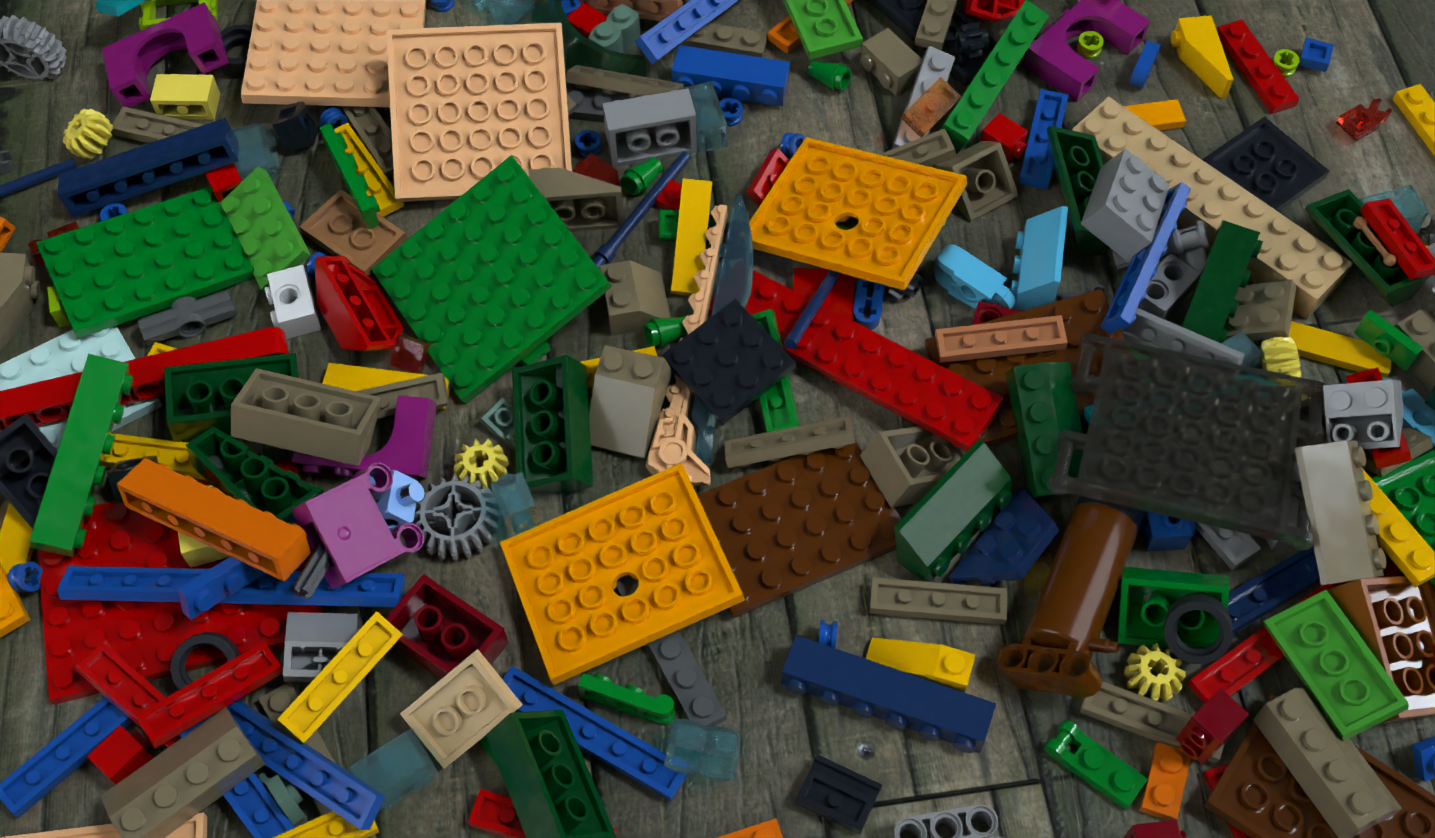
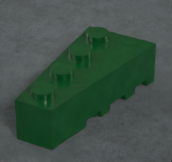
(1220, 280)
(247, 476)

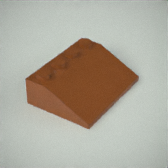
(1399, 631)

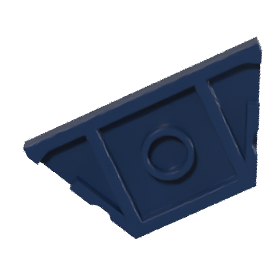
(1008, 544)

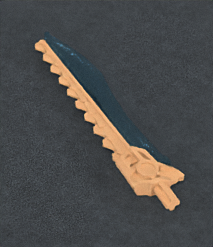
(674, 434)

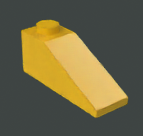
(1202, 52)
(925, 660)

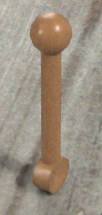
(1360, 223)

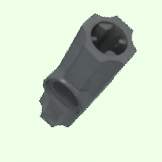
(187, 317)

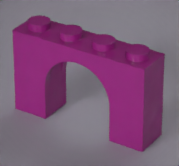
(132, 57)
(1065, 69)
(404, 452)

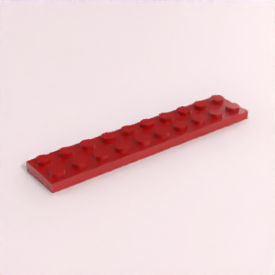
(879, 367)

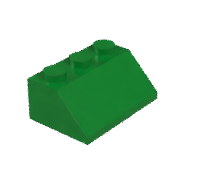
(1150, 593)

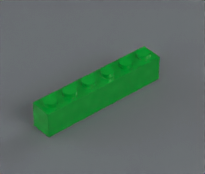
(993, 74)
(80, 456)

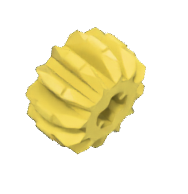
(87, 133)
(1280, 356)
(485, 455)
(1168, 677)

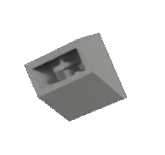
(1364, 413)
(313, 642)

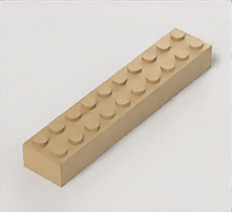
(1286, 247)

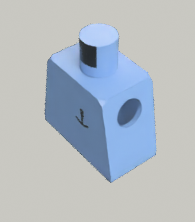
(400, 500)

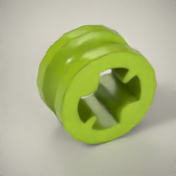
(1085, 40)
(1288, 57)

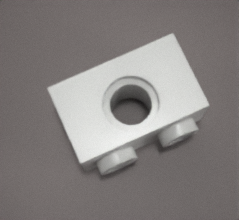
(300, 315)

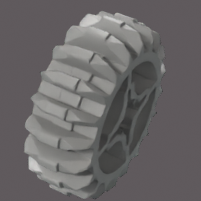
(30, 49)
(439, 511)

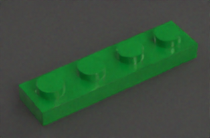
(355, 183)
(778, 401)

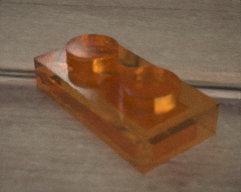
(931, 107)

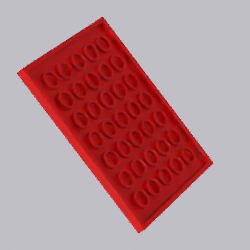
(141, 630)

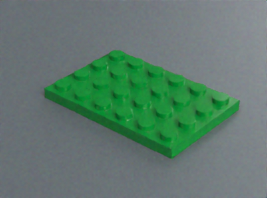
(144, 261)

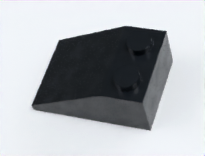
(25, 466)

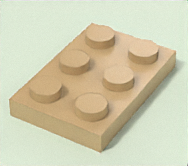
(461, 708)

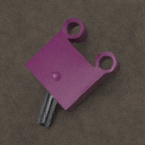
(350, 532)

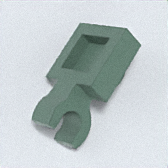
(285, 795)

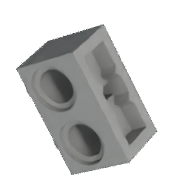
(1169, 287)

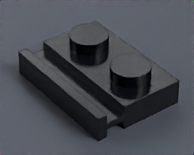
(838, 794)

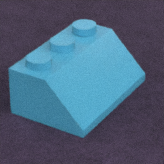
(1039, 259)

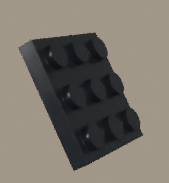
(1268, 164)
(729, 361)

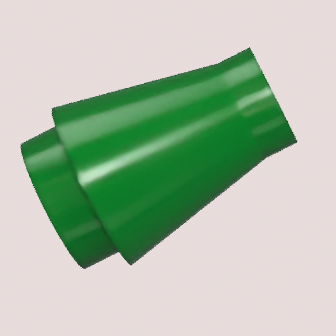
(832, 75)
(639, 177)
(663, 331)

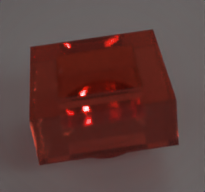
(409, 354)

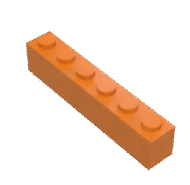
(215, 518)

